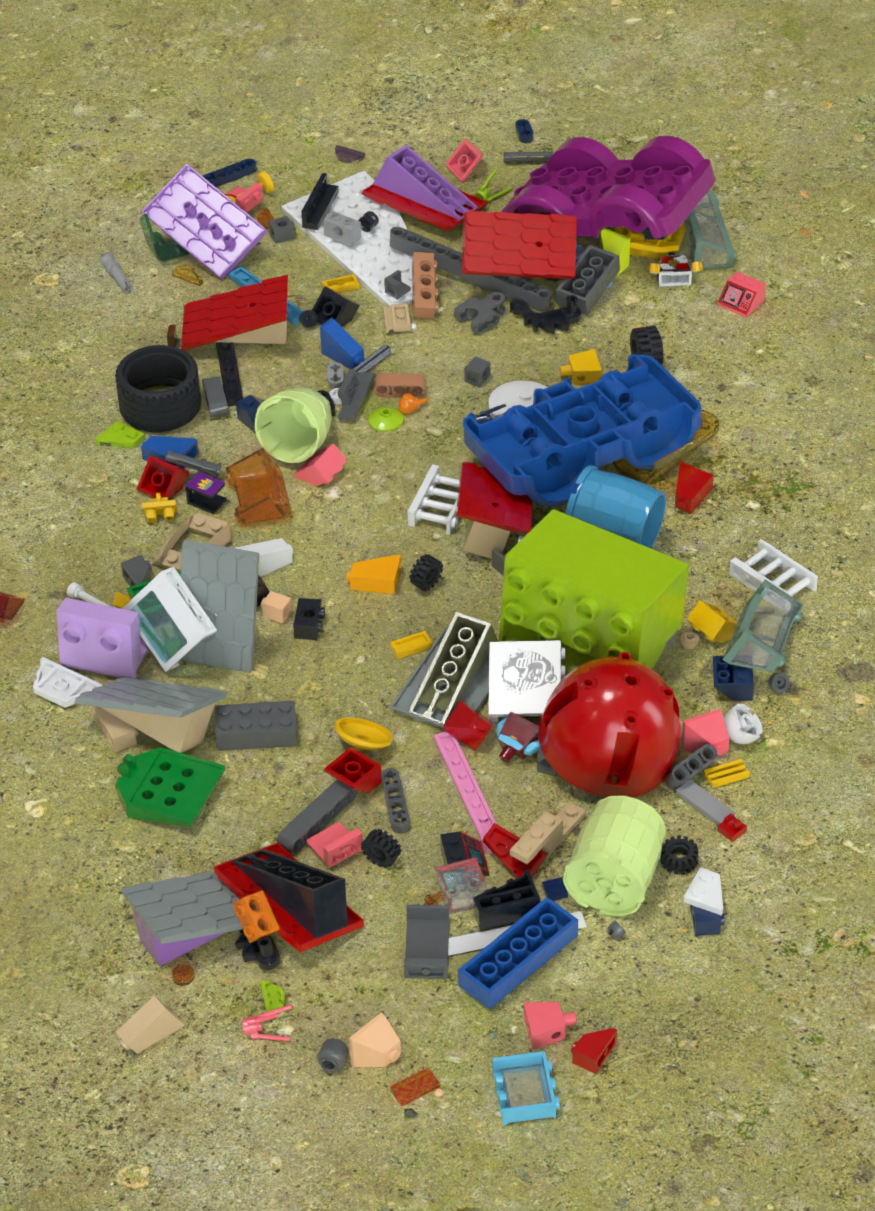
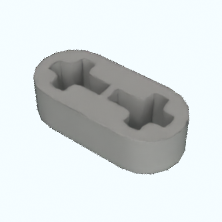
(339, 375)

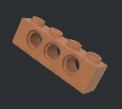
(424, 285)

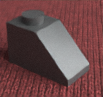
(136, 570)

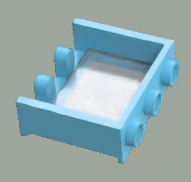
(525, 1087)

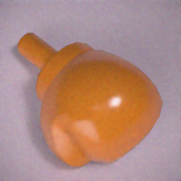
(408, 403)

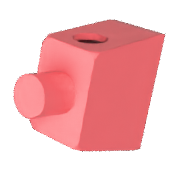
(546, 1022)

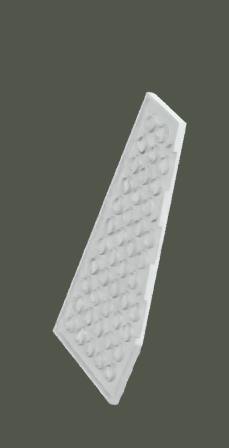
(371, 256)

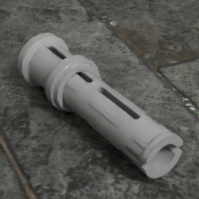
(113, 268)

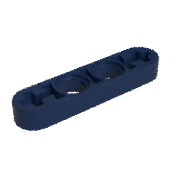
(243, 167)

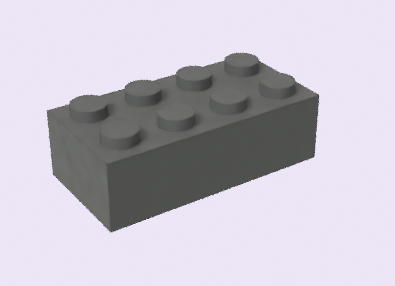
(592, 277)
(255, 725)

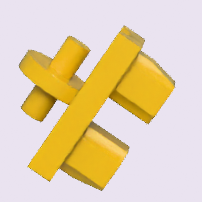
(159, 506)

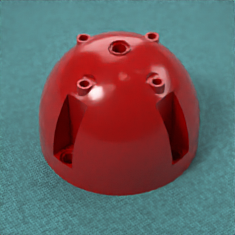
(611, 727)

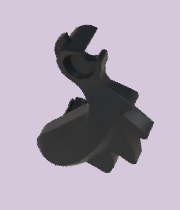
(551, 319)
(262, 951)

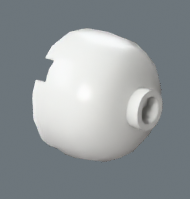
(742, 725)

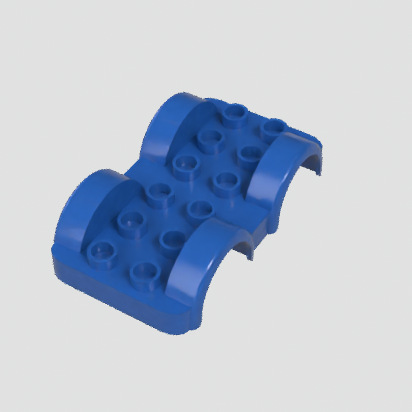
(566, 429)

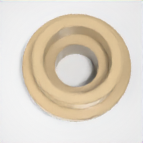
(689, 640)

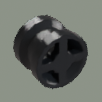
(368, 221)

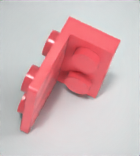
(336, 844)

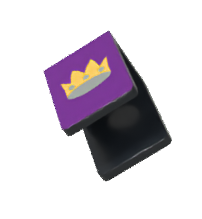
(205, 493)

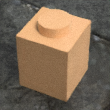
(276, 607)

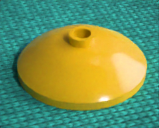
(363, 733)

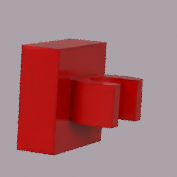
(731, 828)

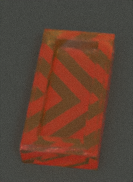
(414, 1086)

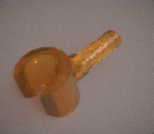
(431, 900)

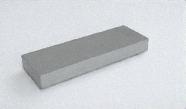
(703, 802)

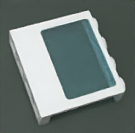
(170, 618)

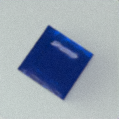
(555, 889)

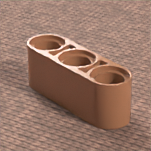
(399, 384)

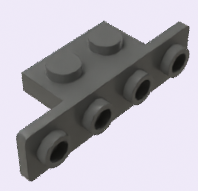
(354, 392)

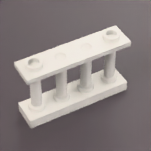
(422, 500)
(745, 574)

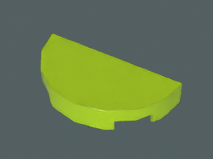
(272, 995)

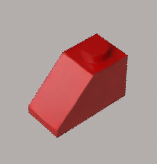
(593, 1049)

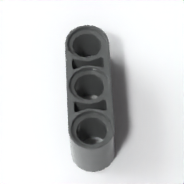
(215, 396)
(683, 769)

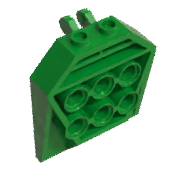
(166, 786)

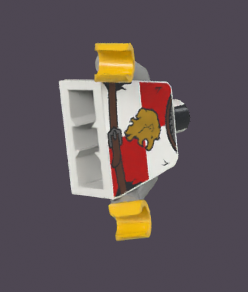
(674, 270)

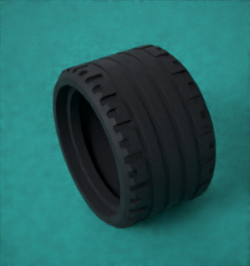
(159, 409)

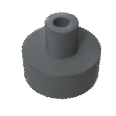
(778, 682)

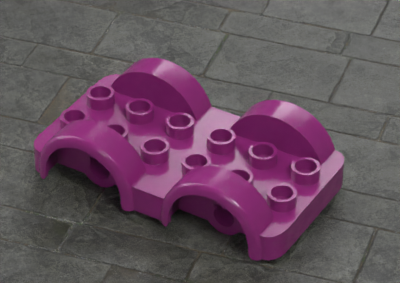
(591, 183)

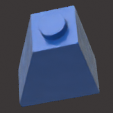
(340, 345)
(159, 445)

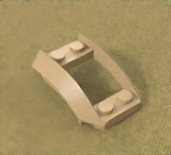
(199, 523)

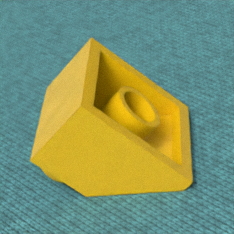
(712, 621)

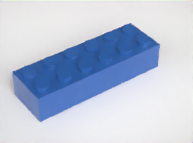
(518, 953)

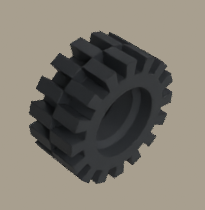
(426, 572)
(679, 846)
(381, 848)

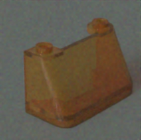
(258, 488)

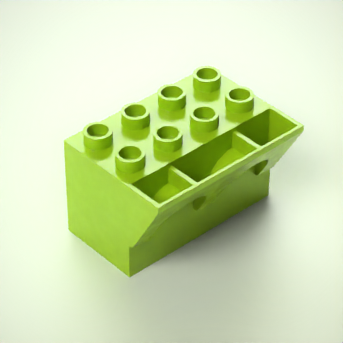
(591, 592)

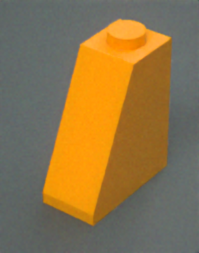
(376, 575)

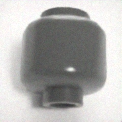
(332, 1054)

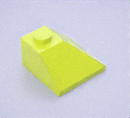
(616, 244)

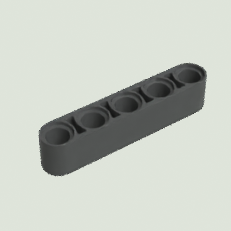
(316, 816)

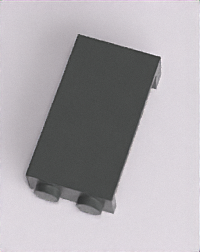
(427, 942)

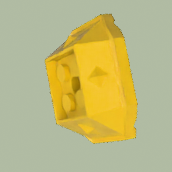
(653, 248)

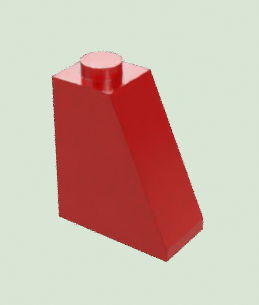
(692, 487)

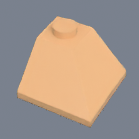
(374, 1044)

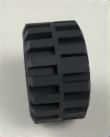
(647, 342)

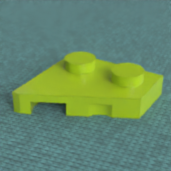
(120, 436)

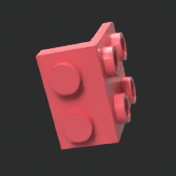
(249, 197)

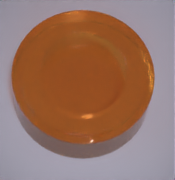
(183, 975)

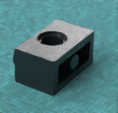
(308, 618)

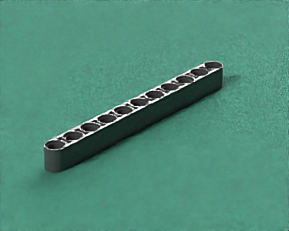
(451, 261)

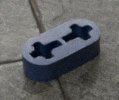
(524, 134)

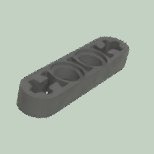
(397, 800)

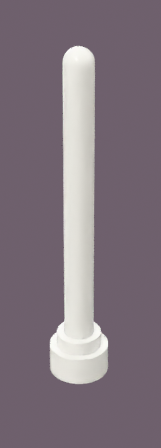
(76, 592)

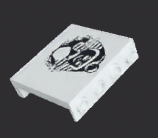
(523, 676)

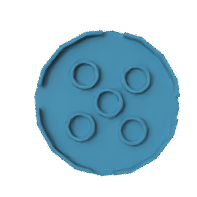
(618, 505)

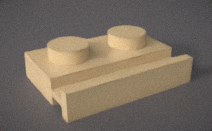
(397, 317)

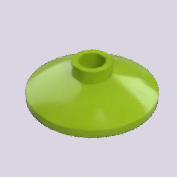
(386, 418)

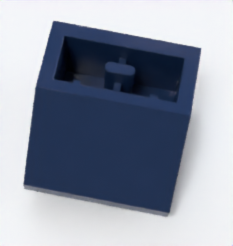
(733, 680)

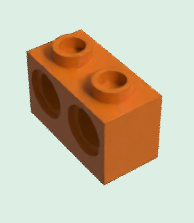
(256, 916)

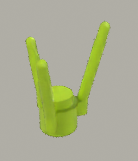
(484, 193)

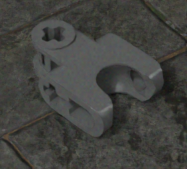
(483, 312)

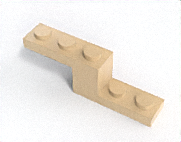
(547, 832)

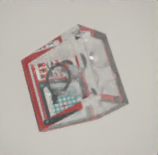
(460, 883)

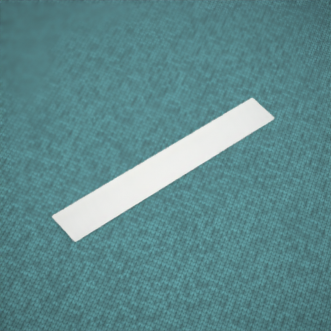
(481, 939)

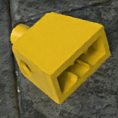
(582, 368)

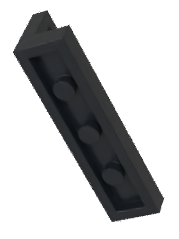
(318, 203)

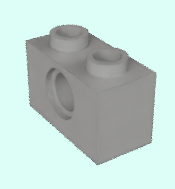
(342, 228)

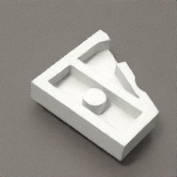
(705, 892)

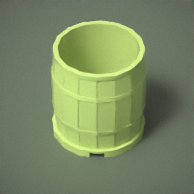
(615, 856)

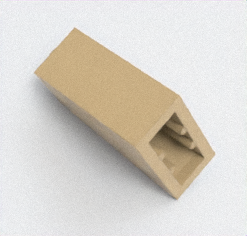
(149, 1026)

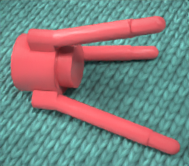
(253, 1024)

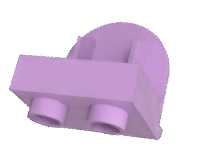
(100, 638)

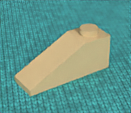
(117, 732)

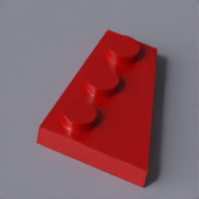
(500, 843)

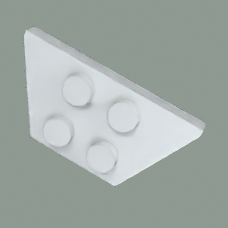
(60, 683)

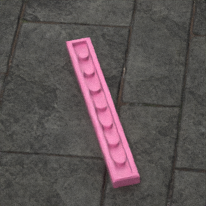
(465, 784)

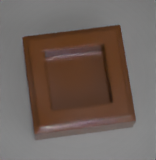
(172, 335)

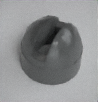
(616, 930)

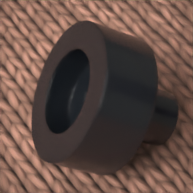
(308, 318)

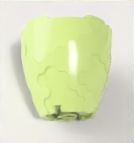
(293, 424)

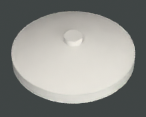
(513, 394)

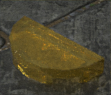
(187, 273)

